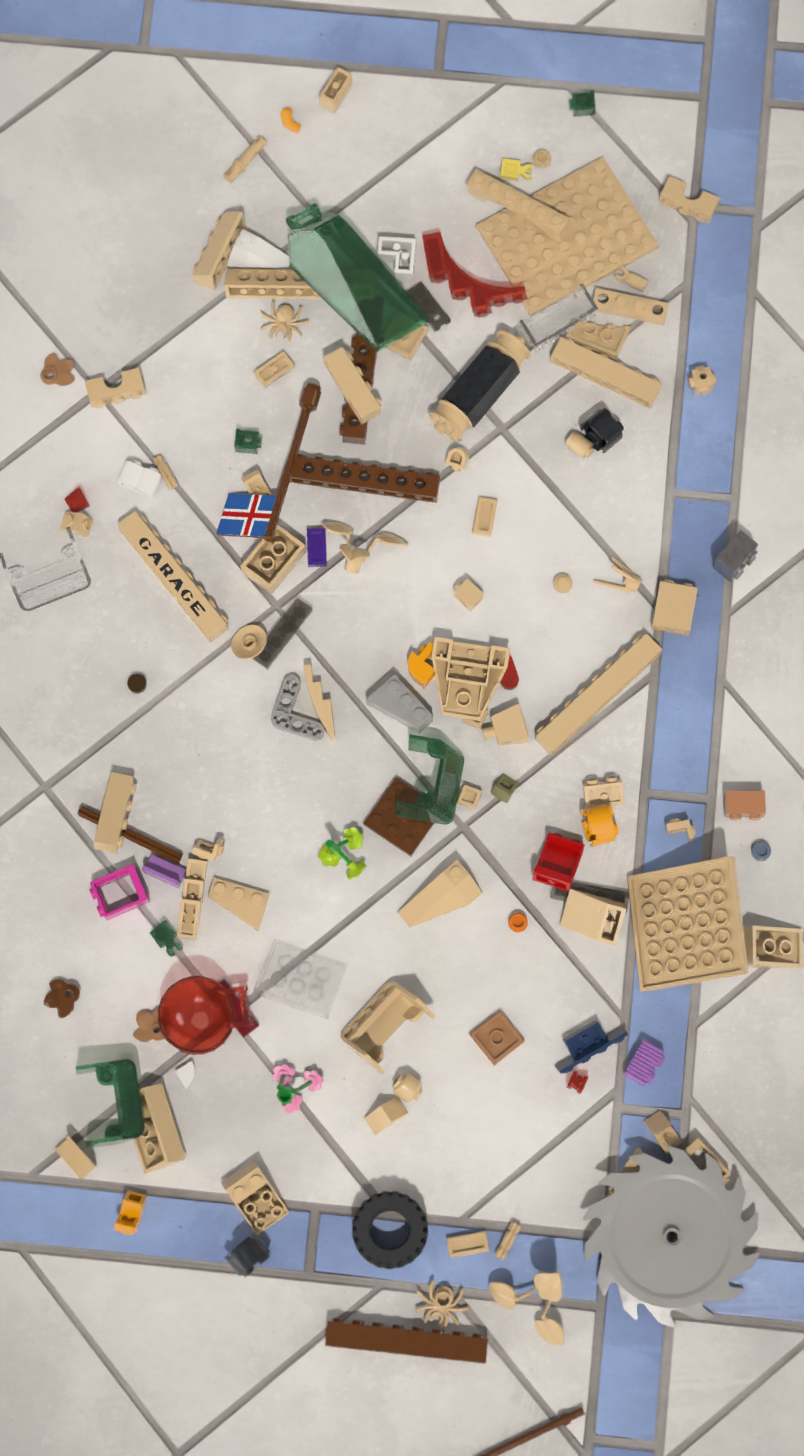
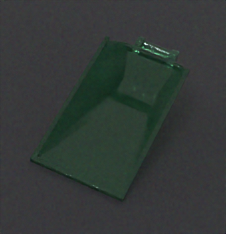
(351, 278)

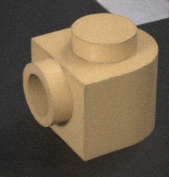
(458, 459)

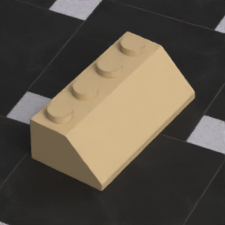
(216, 255)
(160, 1141)

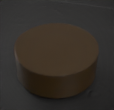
(137, 683)

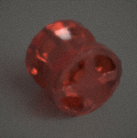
(577, 1082)

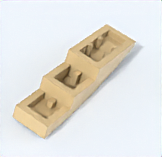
(322, 707)
(192, 898)

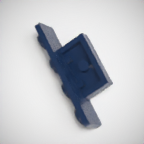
(586, 1043)

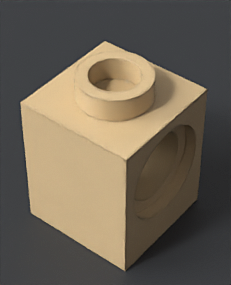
(468, 594)

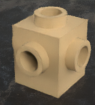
(702, 380)

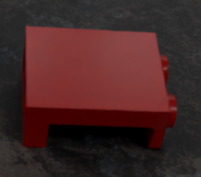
(558, 861)

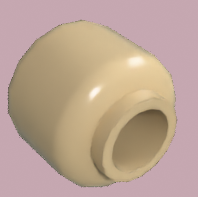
(407, 1087)

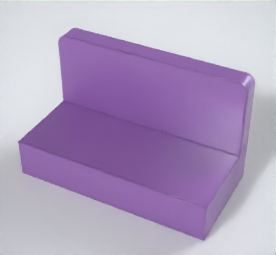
(164, 871)

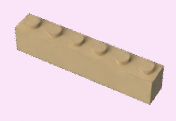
(606, 372)

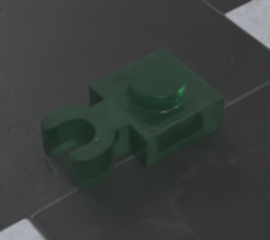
(165, 936)

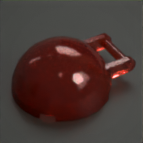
(200, 1014)

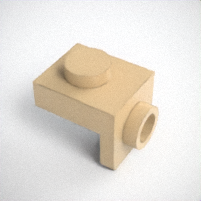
(255, 484)
(78, 523)
(677, 826)
(207, 850)

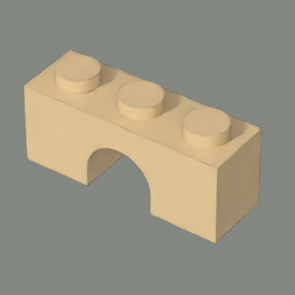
(701, 208)
(131, 387)

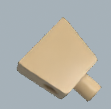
(507, 727)

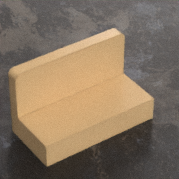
(75, 1157)

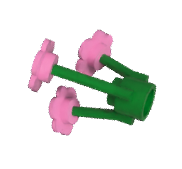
(287, 1094)

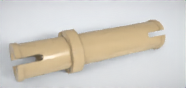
(241, 164)

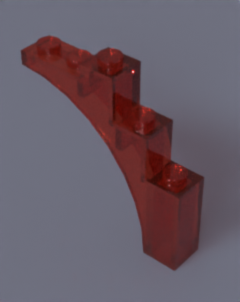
(461, 285)

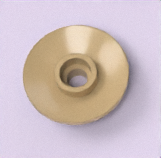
(244, 638)

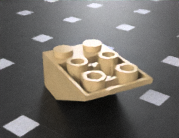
(593, 916)
(255, 1197)

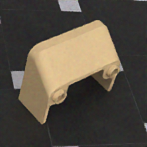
(380, 1020)

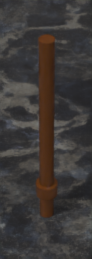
(564, 1419)

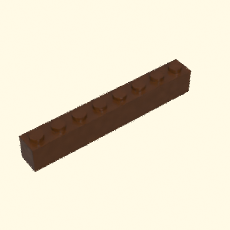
(406, 1342)

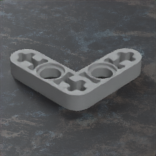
(286, 712)

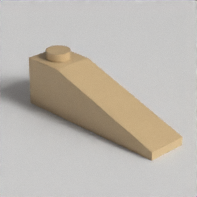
(446, 893)

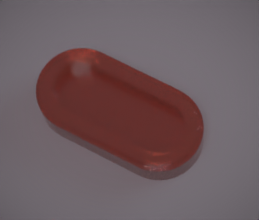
(510, 678)

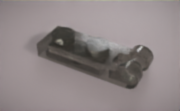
(429, 306)

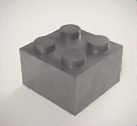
(735, 556)

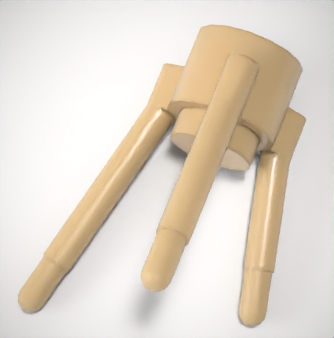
(632, 580)

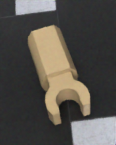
(632, 279)

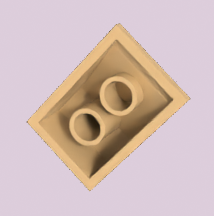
(773, 947)

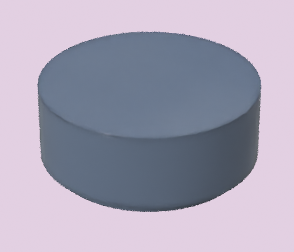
(761, 851)

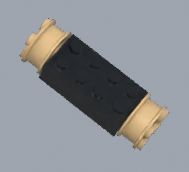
(480, 385)

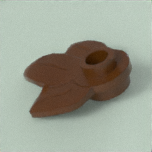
(59, 999)

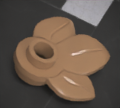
(59, 368)
(147, 1026)

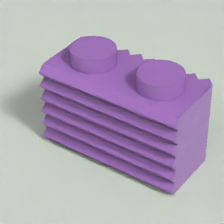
(644, 1063)

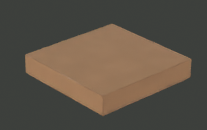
(497, 1038)

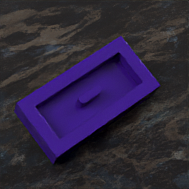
(316, 547)

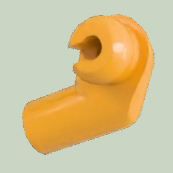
(286, 118)

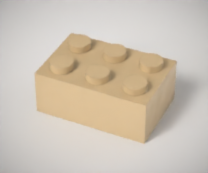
(273, 560)

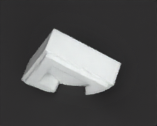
(186, 1074)

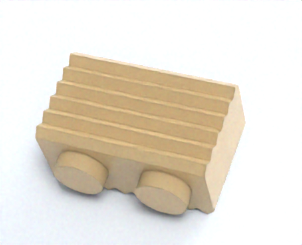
(336, 89)

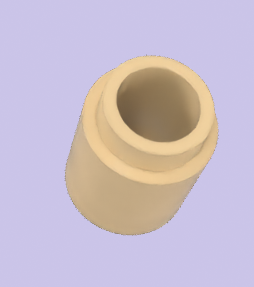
(580, 445)

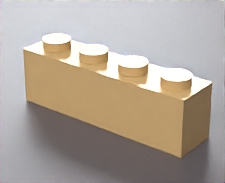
(352, 385)
(113, 812)

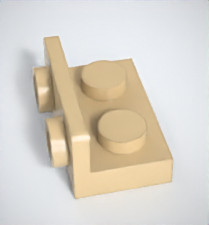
(605, 791)

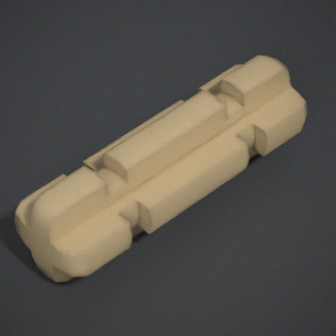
(165, 472)
(507, 1241)

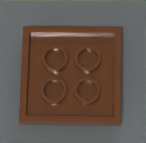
(400, 832)

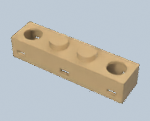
(630, 306)

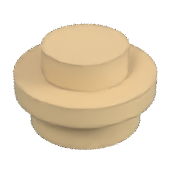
(542, 159)
(562, 583)

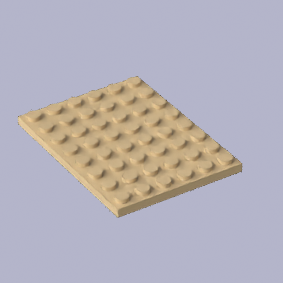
(601, 239)

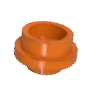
(518, 922)

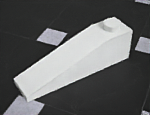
(255, 253)

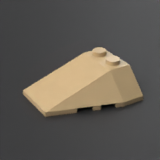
(467, 676)

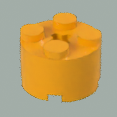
(599, 825)

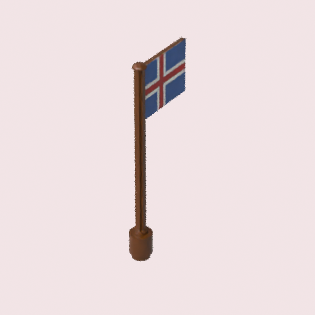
(258, 514)

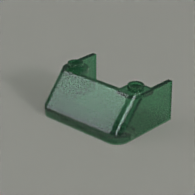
(441, 804)
(128, 1102)

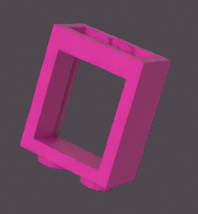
(95, 893)

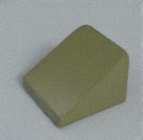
(504, 788)

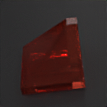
(76, 501)

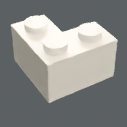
(401, 252)

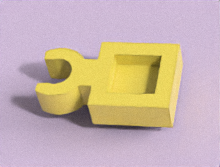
(512, 170)

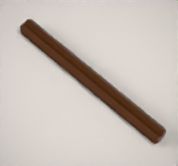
(136, 837)

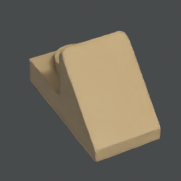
(662, 1131)

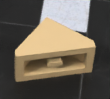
(385, 1115)

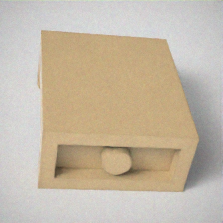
(674, 607)

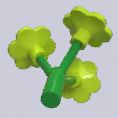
(332, 854)

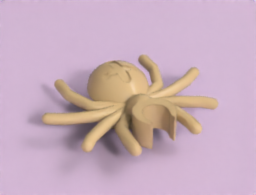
(283, 321)
(441, 1304)

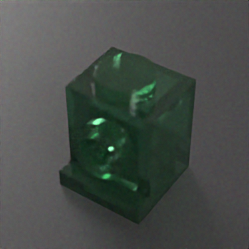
(580, 108)
(251, 447)

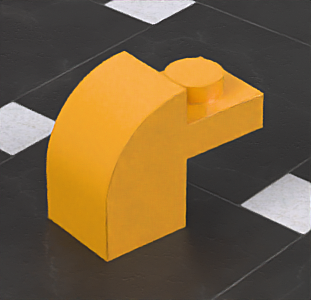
(418, 667)
(131, 1213)

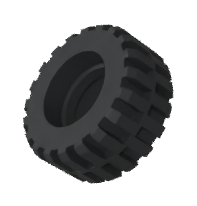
(409, 1249)

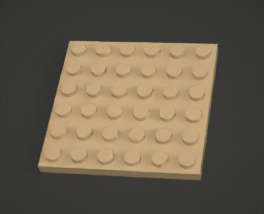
(687, 924)

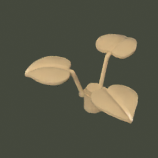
(354, 555)
(549, 1287)

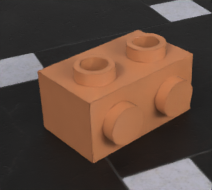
(745, 804)

